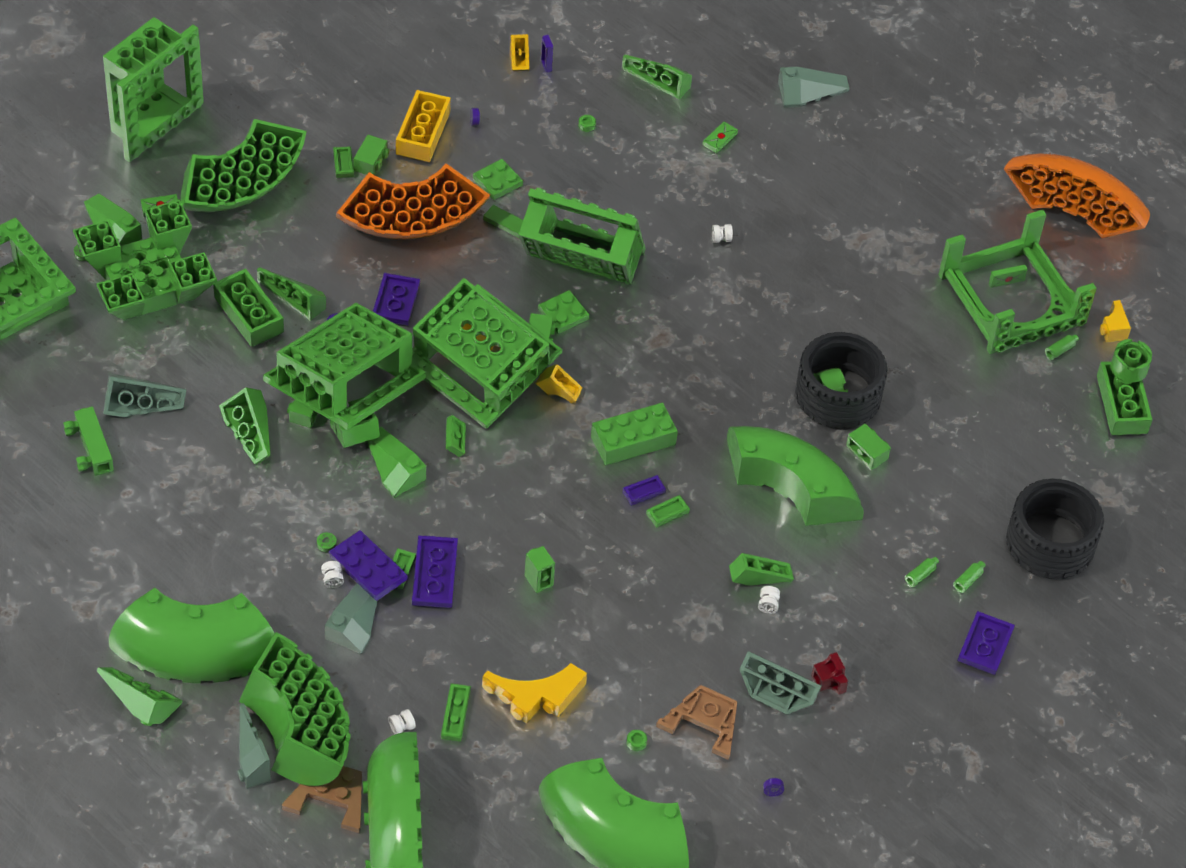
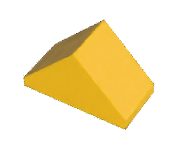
(519, 52)

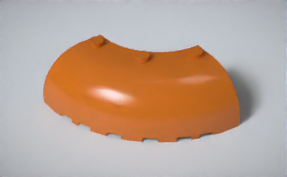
(1080, 190)
(414, 207)

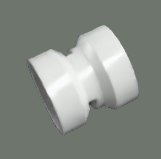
(722, 233)
(332, 573)
(769, 599)
(401, 722)

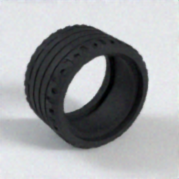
(843, 352)
(1060, 499)

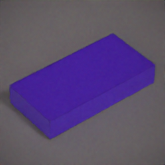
(547, 53)
(644, 490)

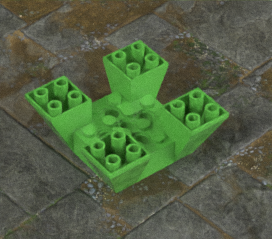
(149, 271)

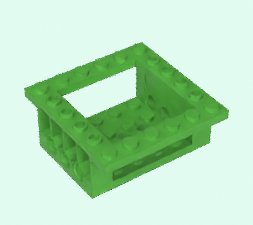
(137, 96)
(539, 240)
(32, 275)
(330, 355)
(504, 373)

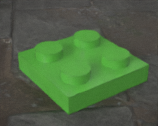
(498, 179)
(565, 311)

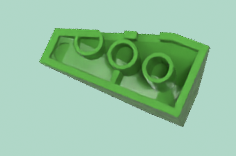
(663, 76)
(123, 223)
(298, 295)
(249, 421)
(396, 463)
(141, 701)

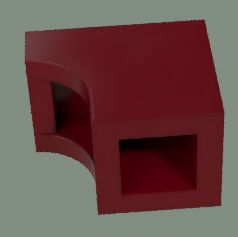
(830, 674)

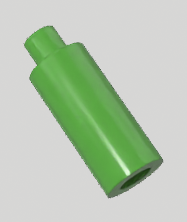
(1061, 346)
(921, 571)
(969, 577)

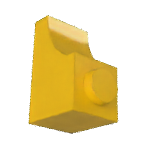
(1116, 325)
(558, 382)

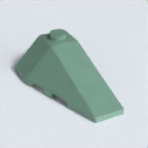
(803, 85)
(352, 620)
(253, 755)

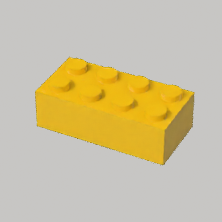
(423, 125)

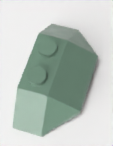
(777, 685)

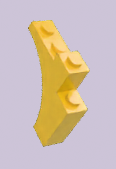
(527, 697)

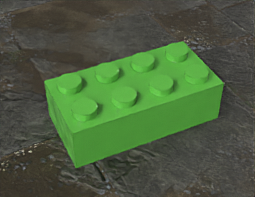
(248, 307)
(1124, 404)
(634, 433)

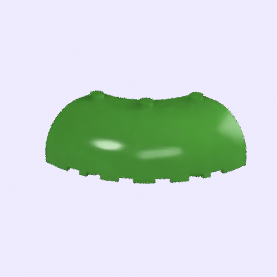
(243, 172)
(795, 471)
(191, 639)
(300, 712)
(394, 804)
(609, 822)

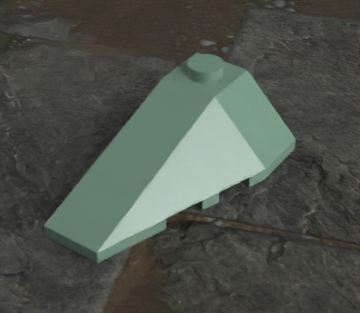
(136, 396)

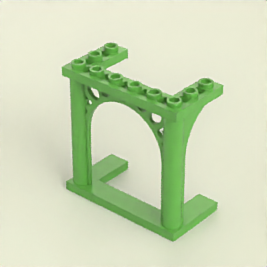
(999, 328)

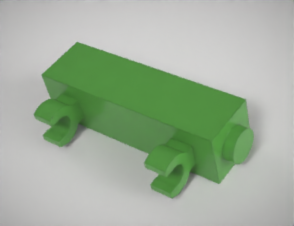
(93, 440)

